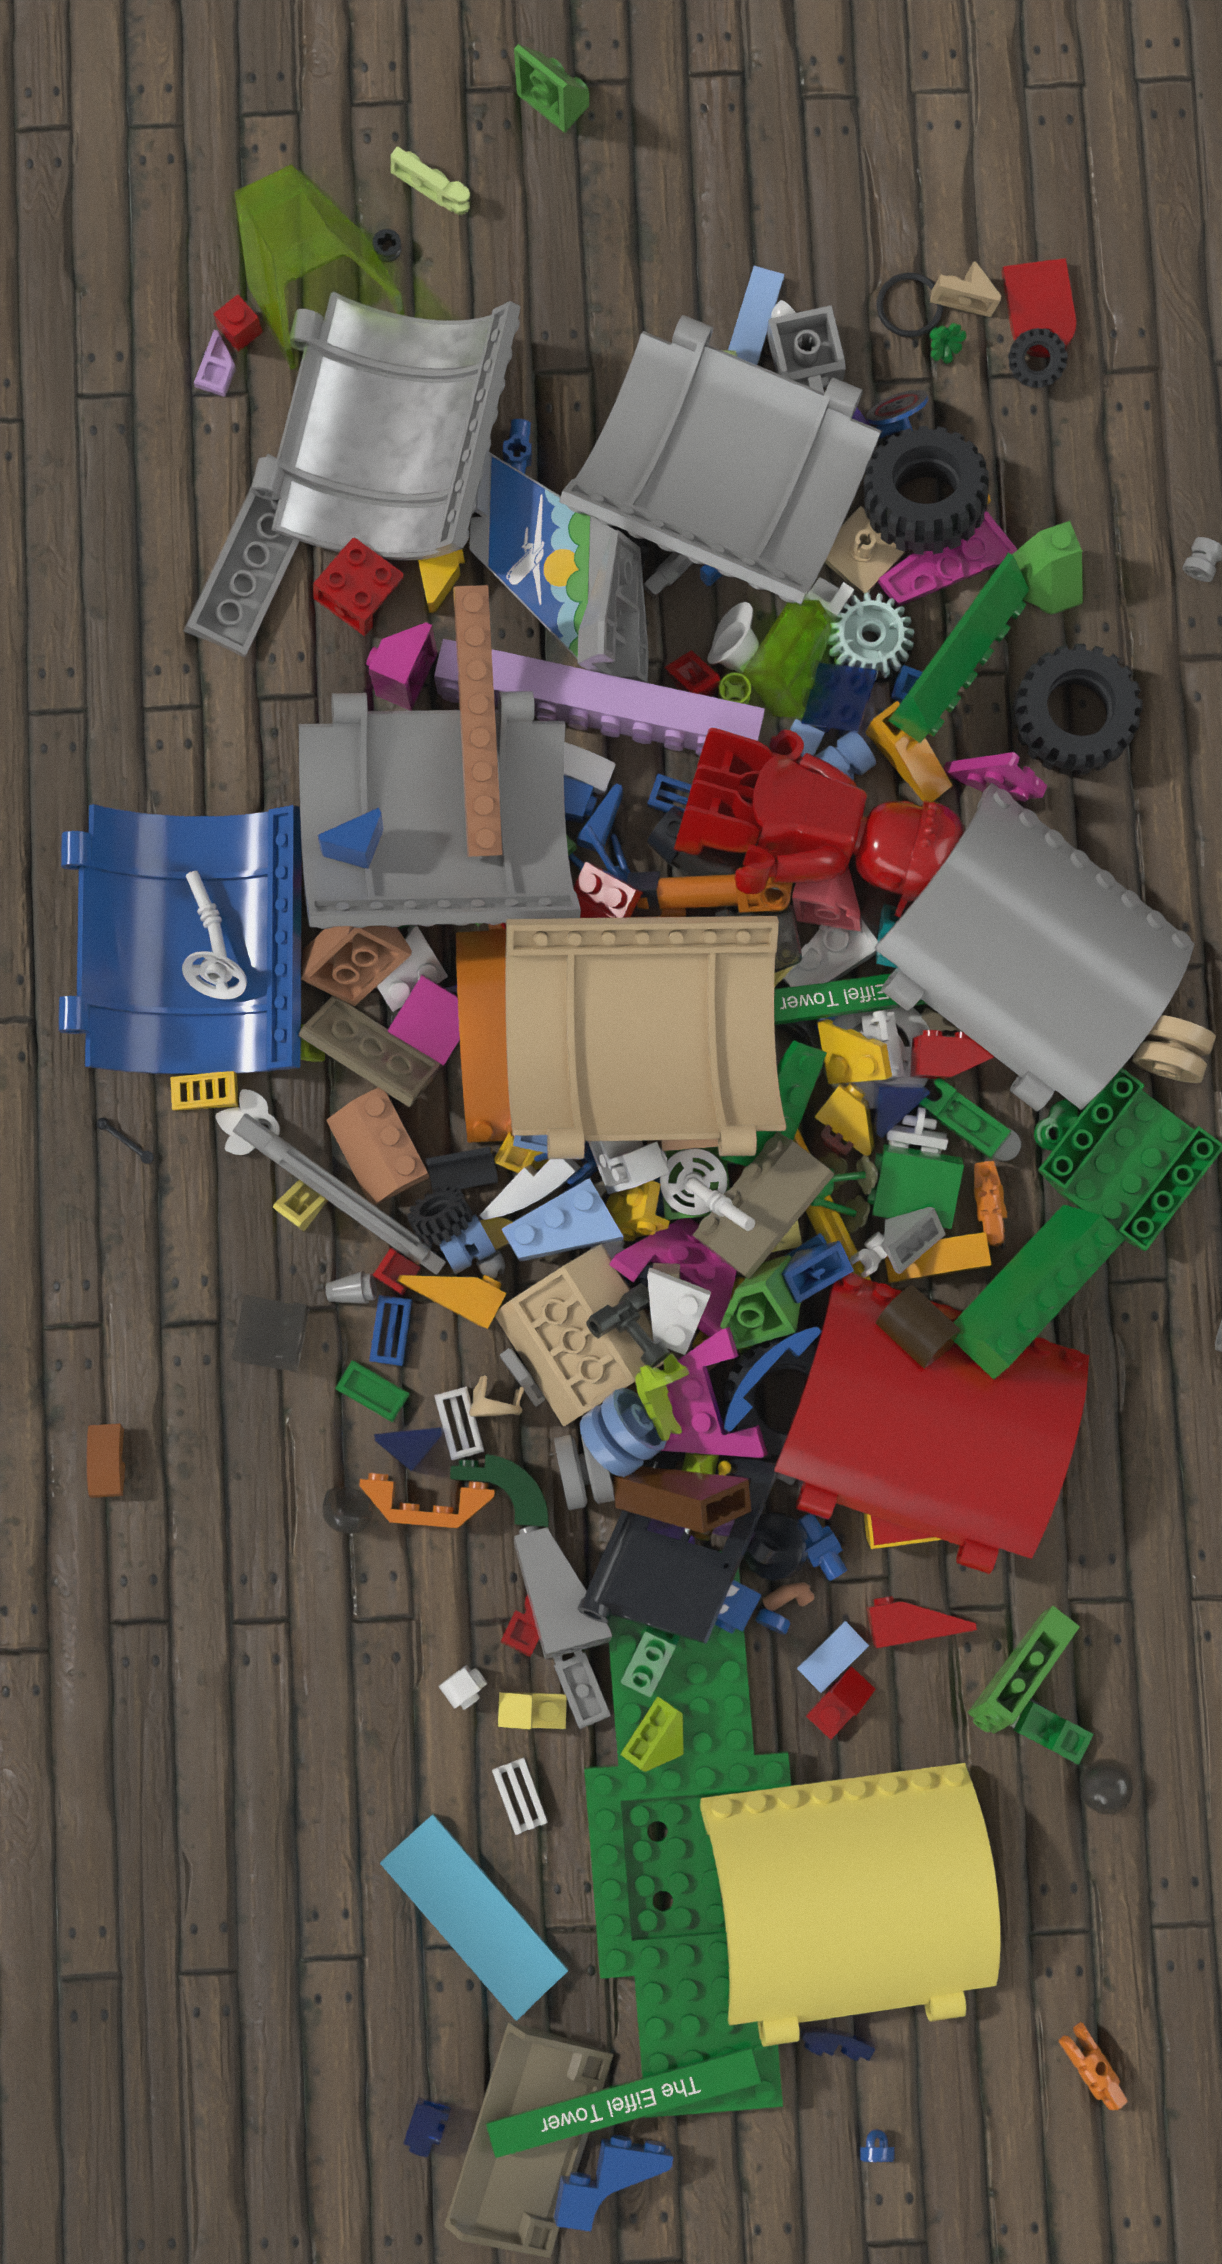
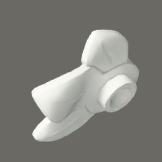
(256, 1107)

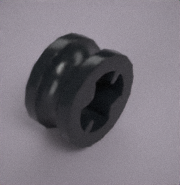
(393, 252)

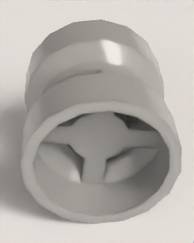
(1203, 559)

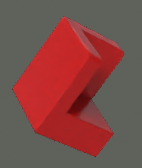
(393, 1266)

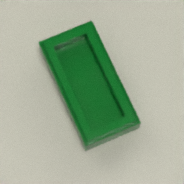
(372, 1391)

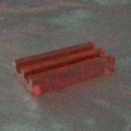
(834, 1143)

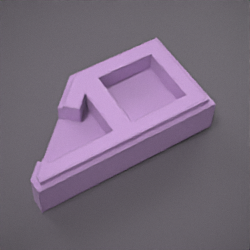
(216, 367)

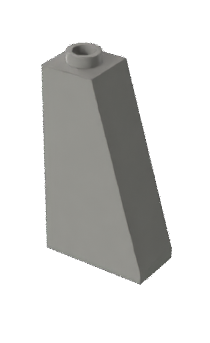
(555, 1595)

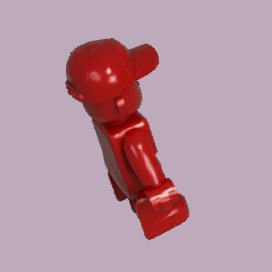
(808, 820)

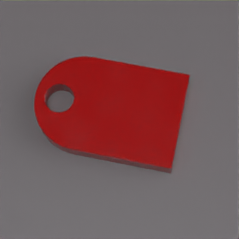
(1040, 298)

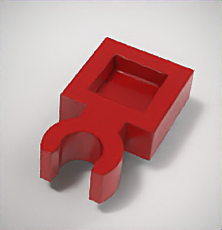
(522, 1631)

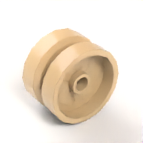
(1175, 1050)

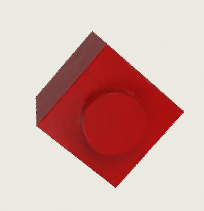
(238, 322)

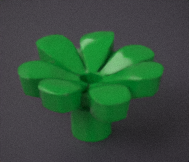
(946, 341)

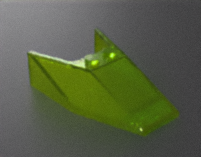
(291, 232)

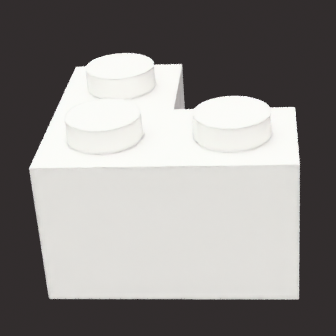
(628, 1163)

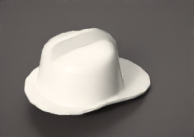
(734, 639)

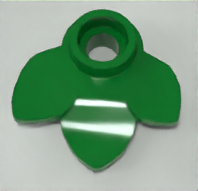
(1060, 1118)

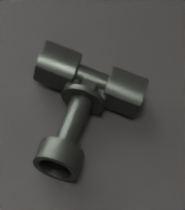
(625, 1317)

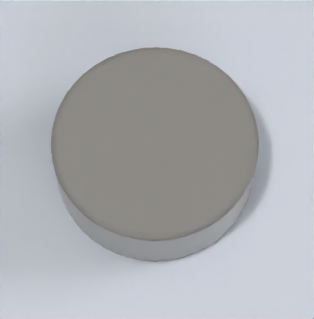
(1009, 1149)

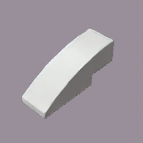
(530, 1187)

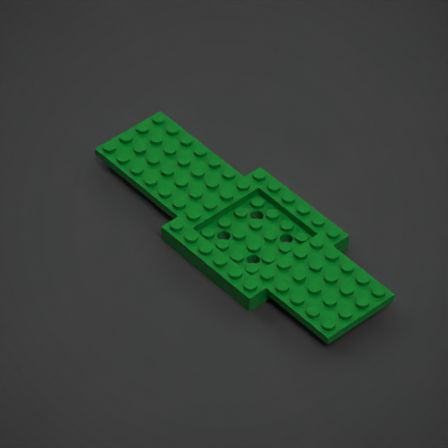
(682, 1950)

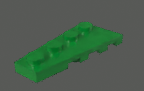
(796, 1080)

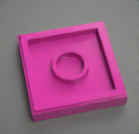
(429, 1020)

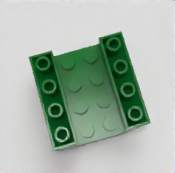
(1129, 1160)

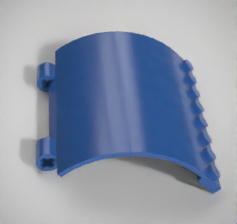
(144, 923)

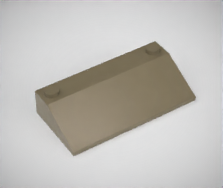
(514, 2197)

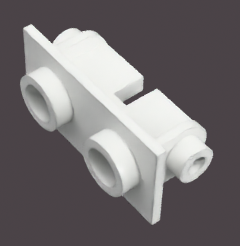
(883, 1028)

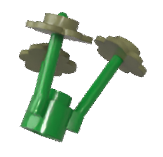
(855, 1210)

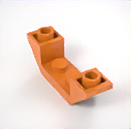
(383, 1494)

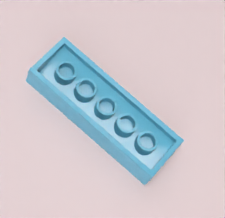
(474, 1916)

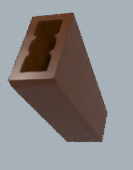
(683, 1497)

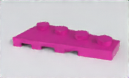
(930, 572)

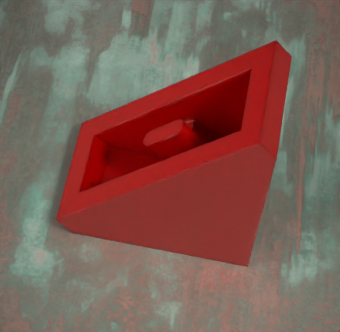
(693, 675)

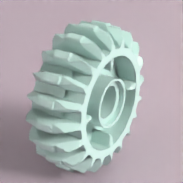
(873, 617)

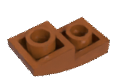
(105, 1461)

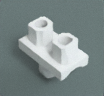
(929, 1140)

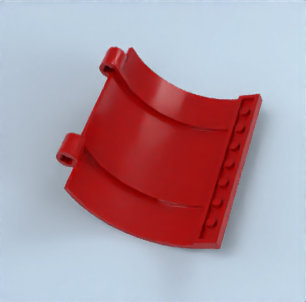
(934, 1443)

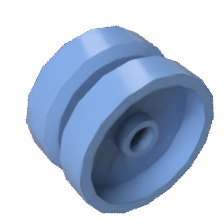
(620, 1433)

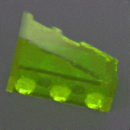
(788, 656)

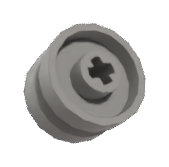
(579, 1471)

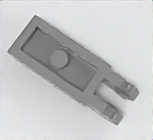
(581, 1689)

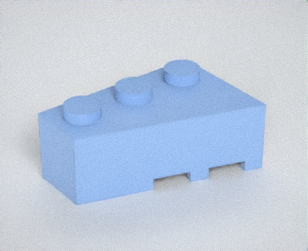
(563, 1224)

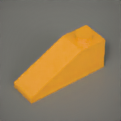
(465, 1296)

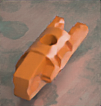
(990, 1201)
(1094, 2068)

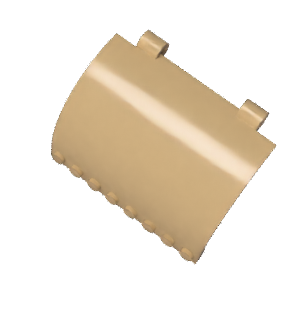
(642, 1030)

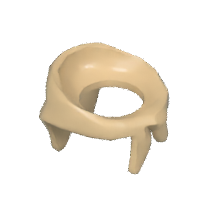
(486, 1407)

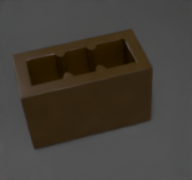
(918, 1326)

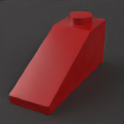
(903, 1623)

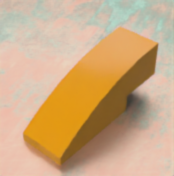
(945, 1258)

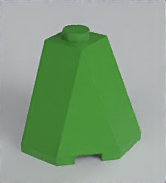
(1052, 569)
(762, 1306)

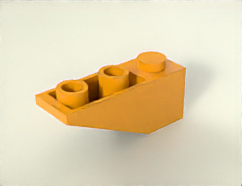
(909, 757)

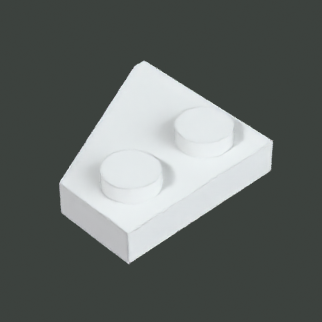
(403, 979)
(674, 1309)

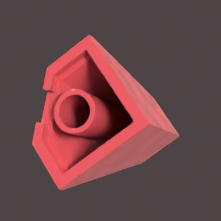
(828, 903)

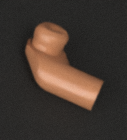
(787, 1593)

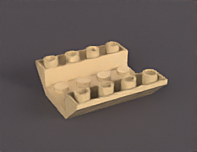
(557, 1346)

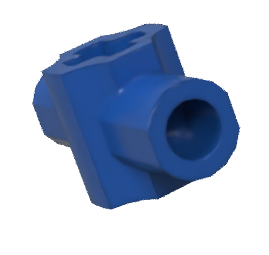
(518, 440)
(822, 1547)

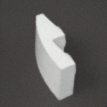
(587, 767)

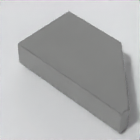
(522, 1376)

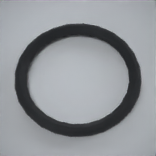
(906, 333)

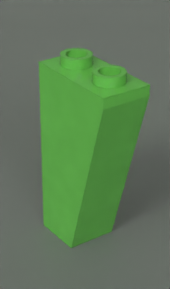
(1023, 1671)

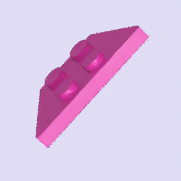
(1000, 771)

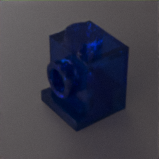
(425, 2126)

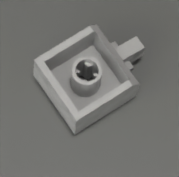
(810, 330)

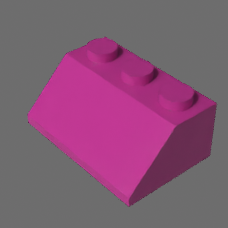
(402, 664)

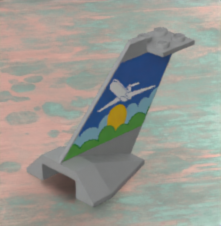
(564, 569)

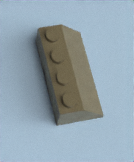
(774, 1194)

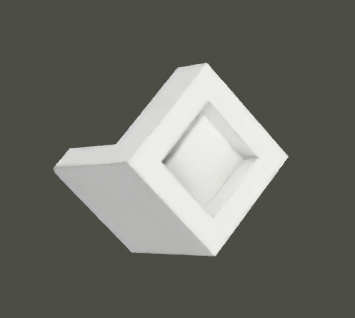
(830, 596)

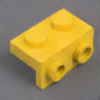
(636, 1209)

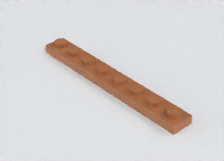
(477, 720)

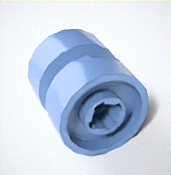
(850, 755)
(467, 1246)

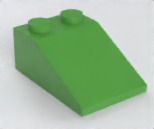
(549, 87)

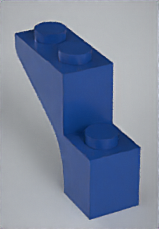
(617, 2168)

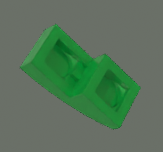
(1053, 1732)

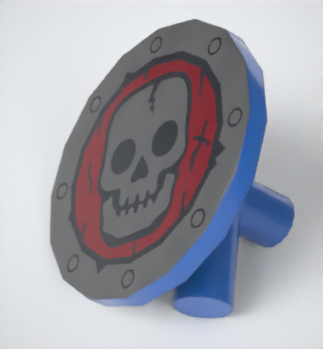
(893, 412)

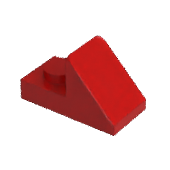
(841, 1702)

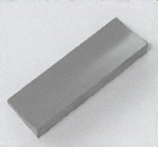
(243, 578)

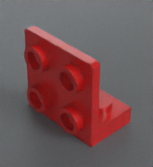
(356, 585)

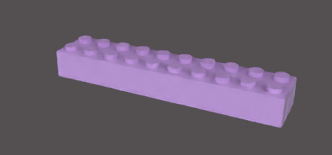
(607, 701)

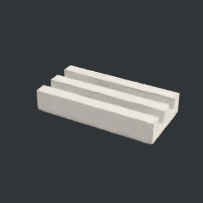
(467, 1451)
(529, 1823)

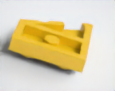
(852, 1055)

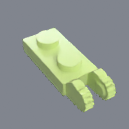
(430, 181)

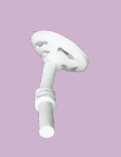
(216, 966)
(693, 1182)

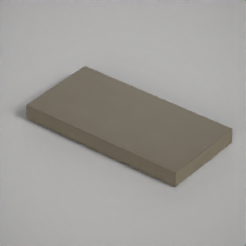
(370, 1050)

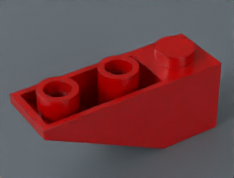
(944, 1056)

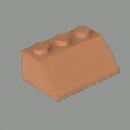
(353, 960)
(377, 1146)

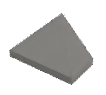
(911, 1236)

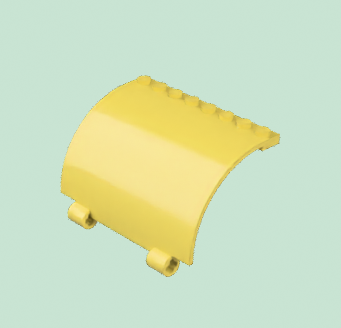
(855, 1898)

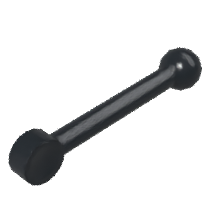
(146, 1156)

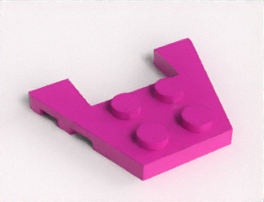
(696, 1263)
(697, 1408)

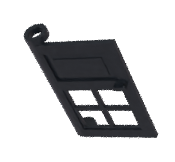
(668, 1579)

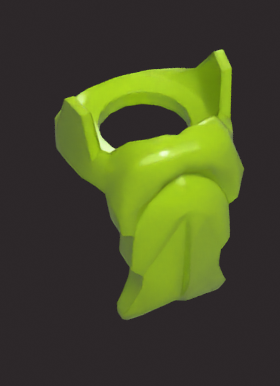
(653, 1393)

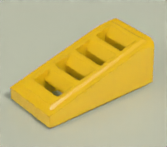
(231, 1091)

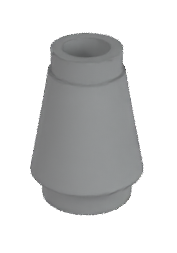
(352, 1289)

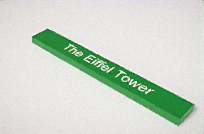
(832, 999)
(624, 2102)

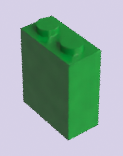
(915, 1181)

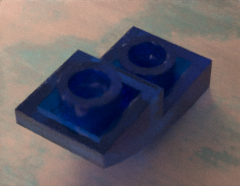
(827, 2039)

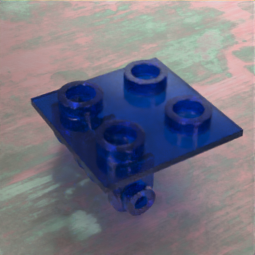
(839, 697)

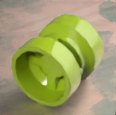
(737, 686)

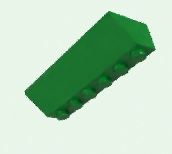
(962, 651)
(1034, 1287)

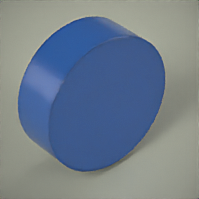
(773, 1621)

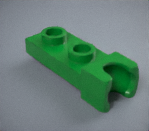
(966, 1119)

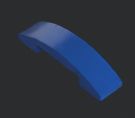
(795, 1344)

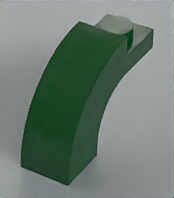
(522, 1489)

